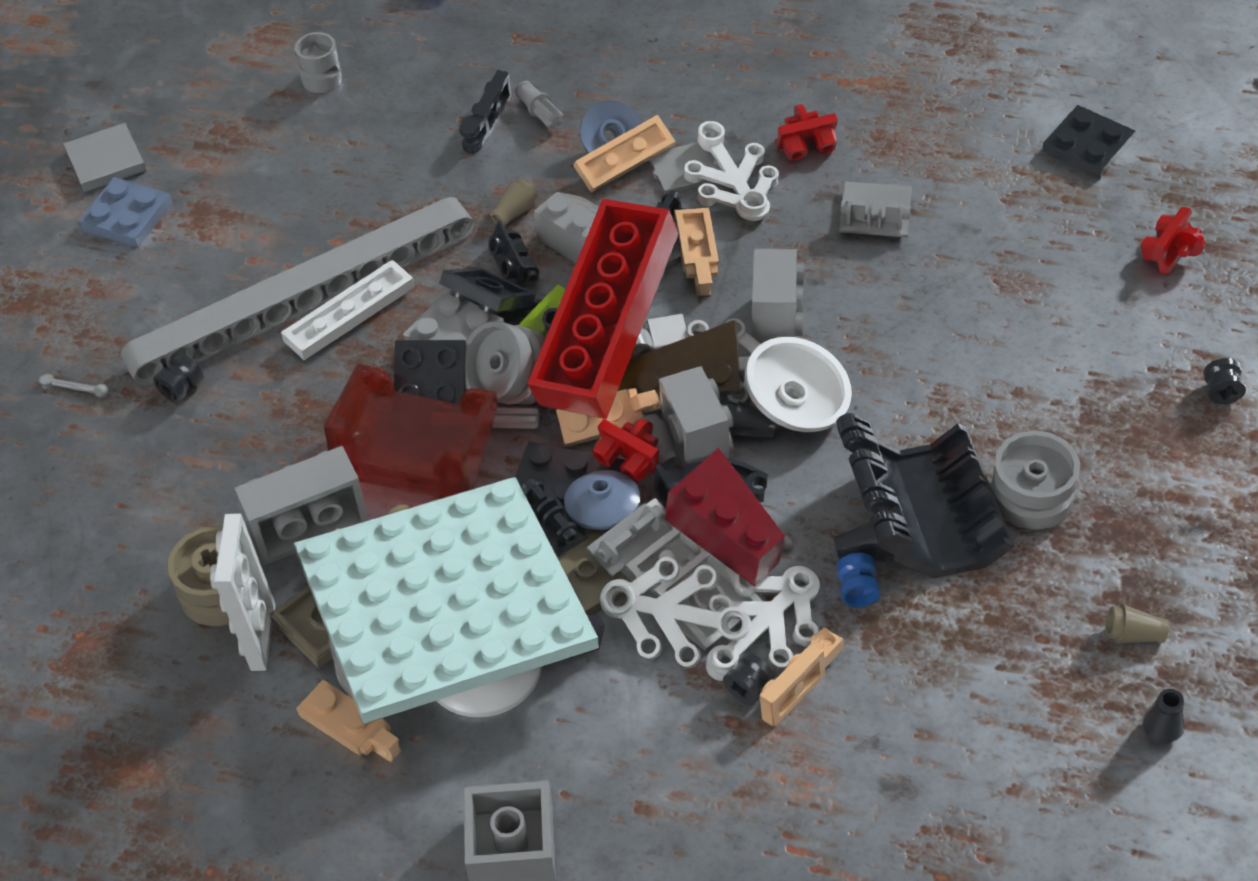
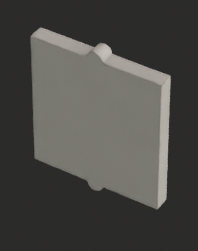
(670, 165)

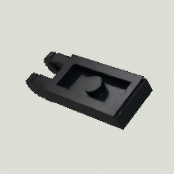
(486, 112)

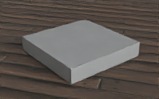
(104, 156)

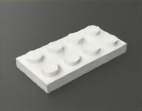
(243, 591)

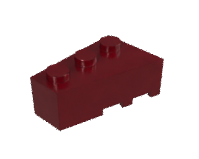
(725, 519)

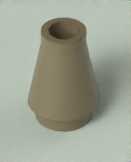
(515, 201)
(1135, 626)

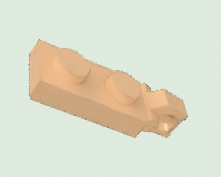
(697, 247)
(627, 407)
(799, 677)
(339, 718)

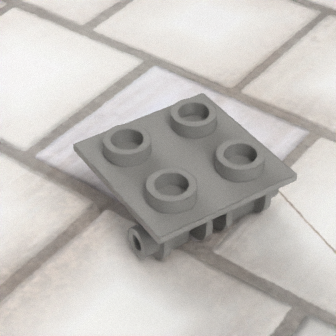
(875, 209)

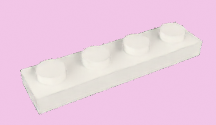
(347, 309)

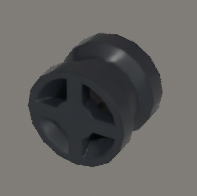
(1224, 381)
(748, 678)

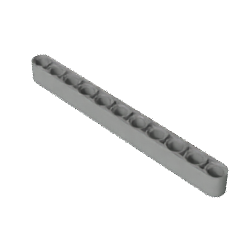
(297, 289)

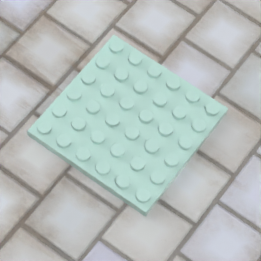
(443, 599)

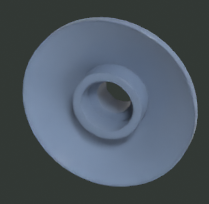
(603, 117)
(601, 499)

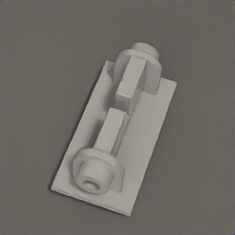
(628, 538)

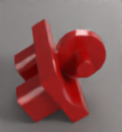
(806, 128)
(1174, 240)
(630, 442)

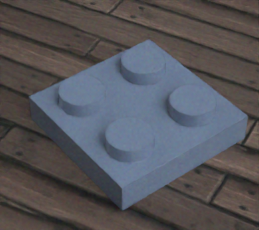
(125, 212)

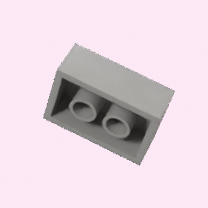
(301, 503)

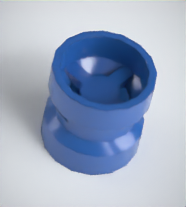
(858, 580)

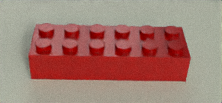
(603, 308)

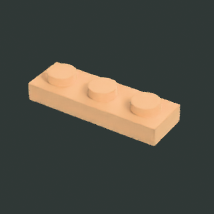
(624, 153)

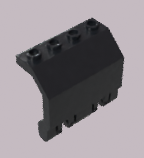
(927, 500)

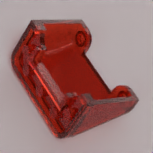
(409, 438)

